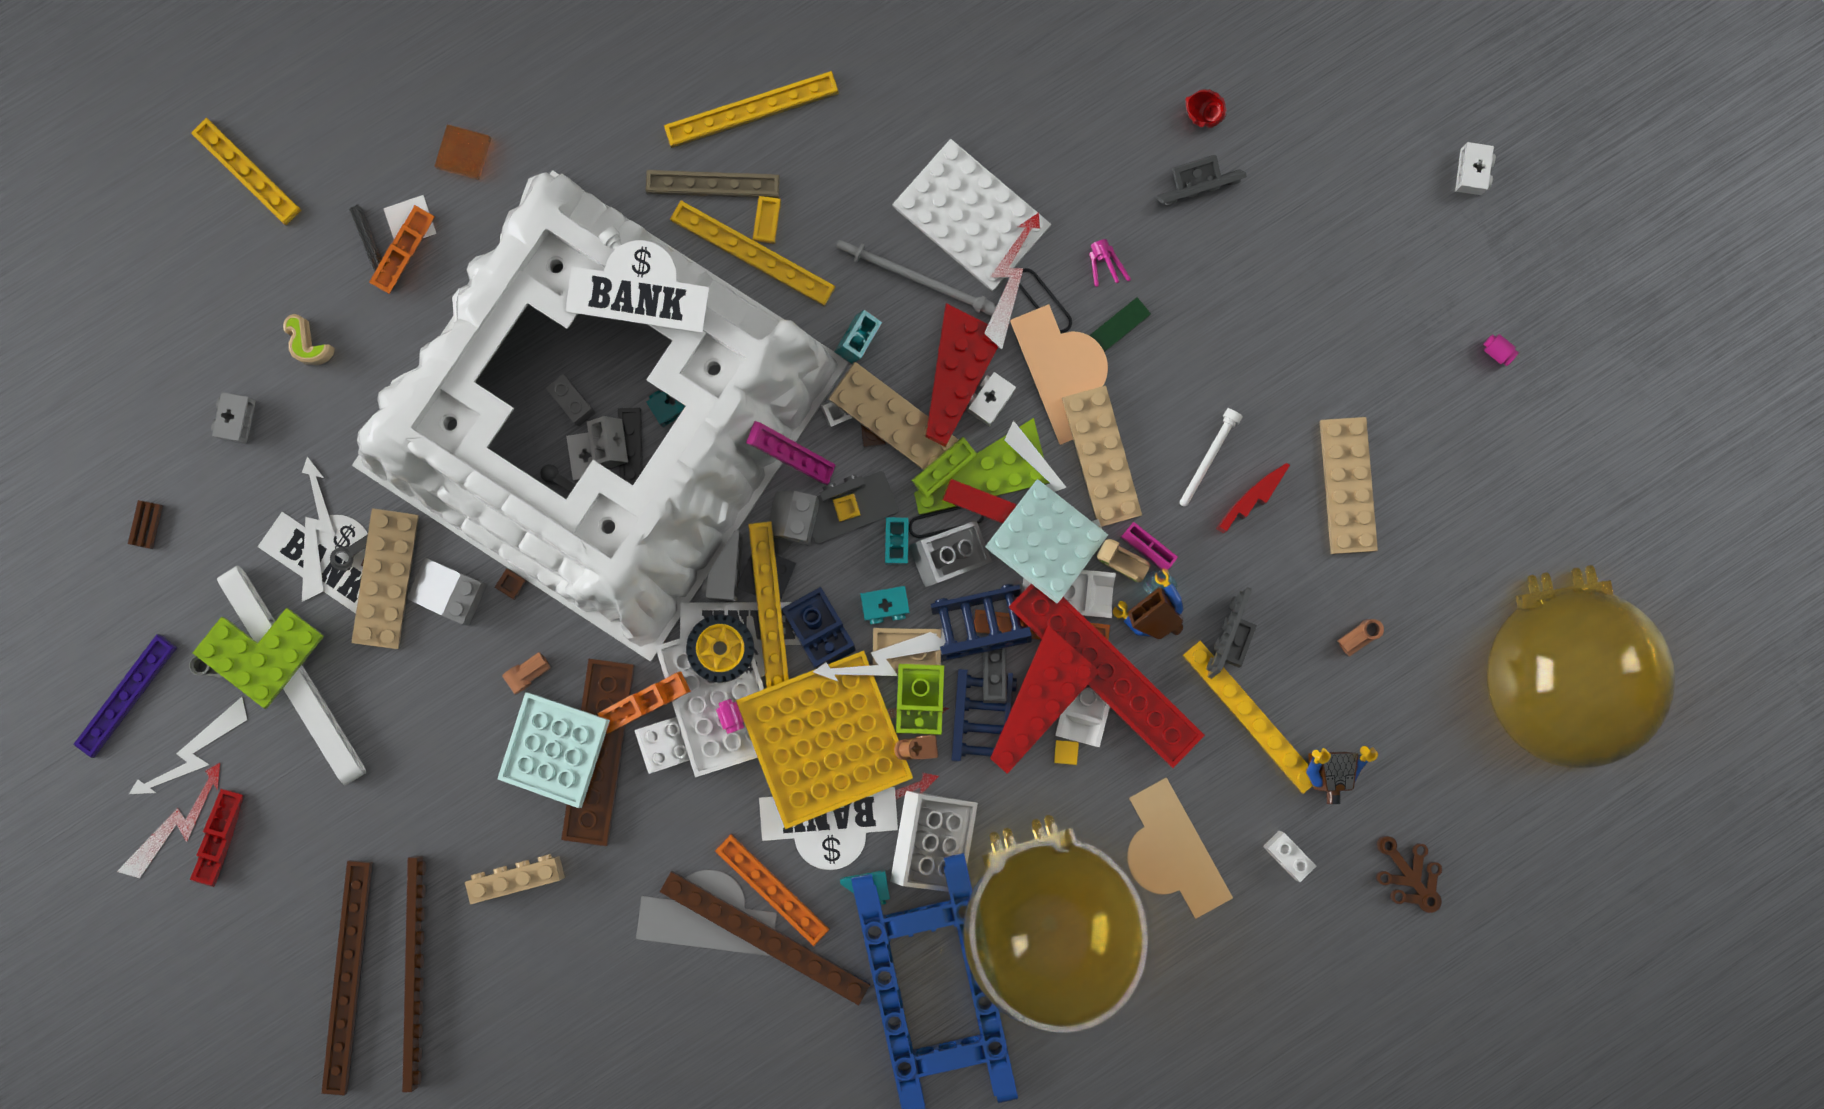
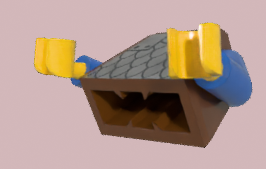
(1155, 614)
(1337, 770)

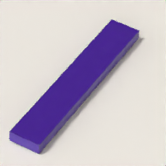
(125, 696)

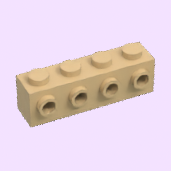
(513, 880)

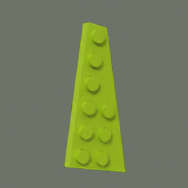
(994, 470)

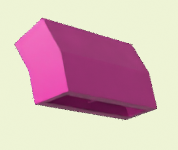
(1146, 551)

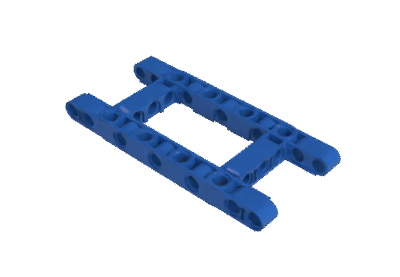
(941, 1056)

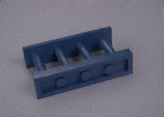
(975, 644)
(964, 704)

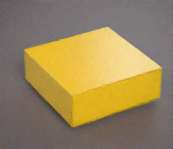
(846, 507)
(1066, 752)

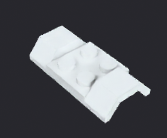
(1090, 593)
(1084, 719)

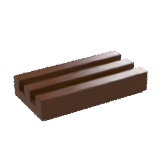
(144, 526)

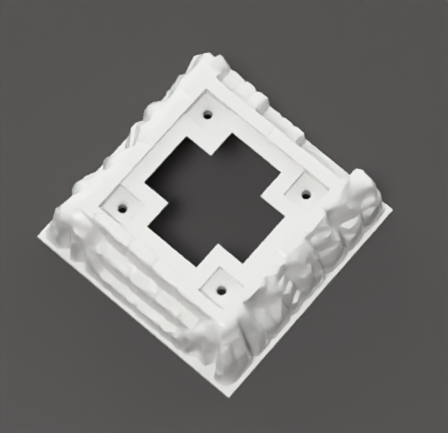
(691, 489)

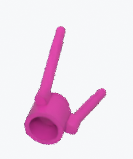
(1104, 252)

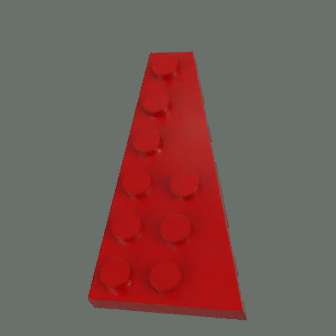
(960, 366)
(1048, 689)

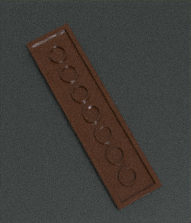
(604, 686)

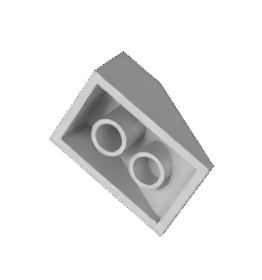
(950, 553)
(725, 573)
(446, 591)

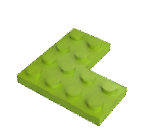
(260, 667)

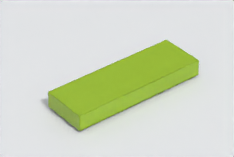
(944, 467)

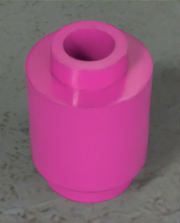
(1500, 349)
(730, 716)

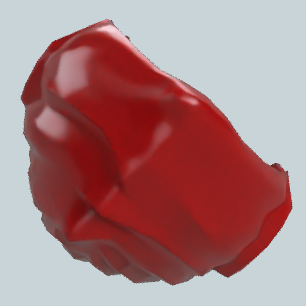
(1206, 108)

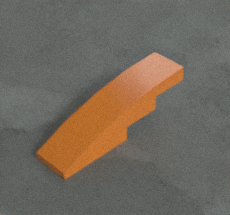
(402, 249)
(645, 701)

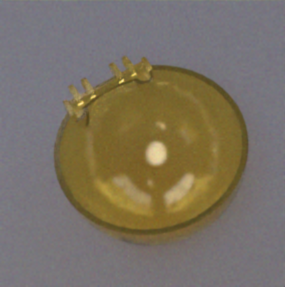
(1580, 674)
(1054, 931)

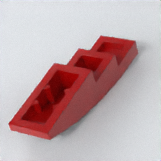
(1258, 493)
(217, 837)

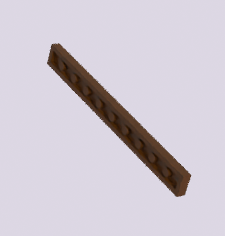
(765, 938)
(346, 978)
(413, 982)

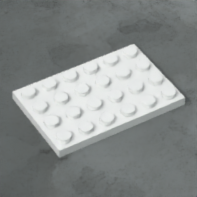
(968, 213)
(703, 735)

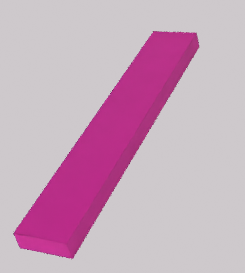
(790, 453)

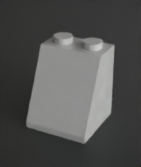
(794, 516)

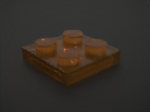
(463, 152)

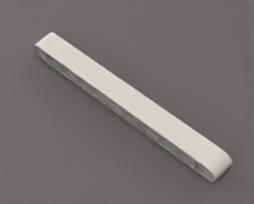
(300, 687)

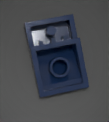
(818, 628)

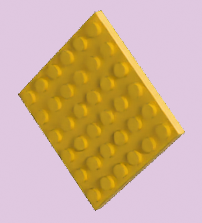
(823, 741)

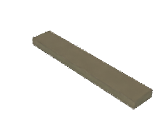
(712, 184)

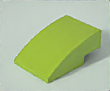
(920, 699)

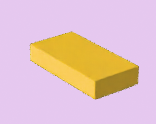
(766, 219)

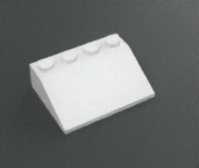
(927, 833)

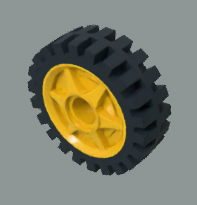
(715, 630)

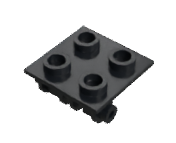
(784, 572)

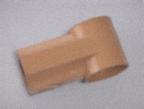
(1359, 637)
(522, 675)

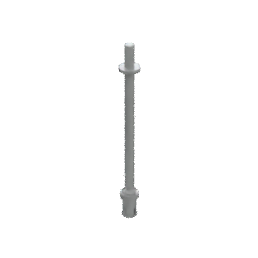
(978, 303)

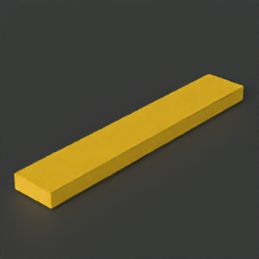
(246, 171)

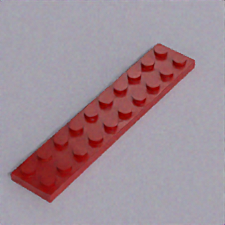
(1118, 681)

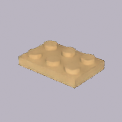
(889, 636)

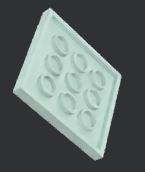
(1046, 541)
(553, 749)

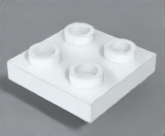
(662, 745)

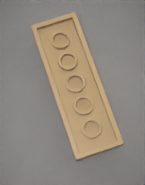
(887, 415)
(1102, 456)
(1348, 485)
(385, 578)

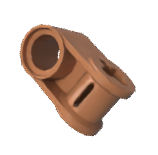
(917, 748)

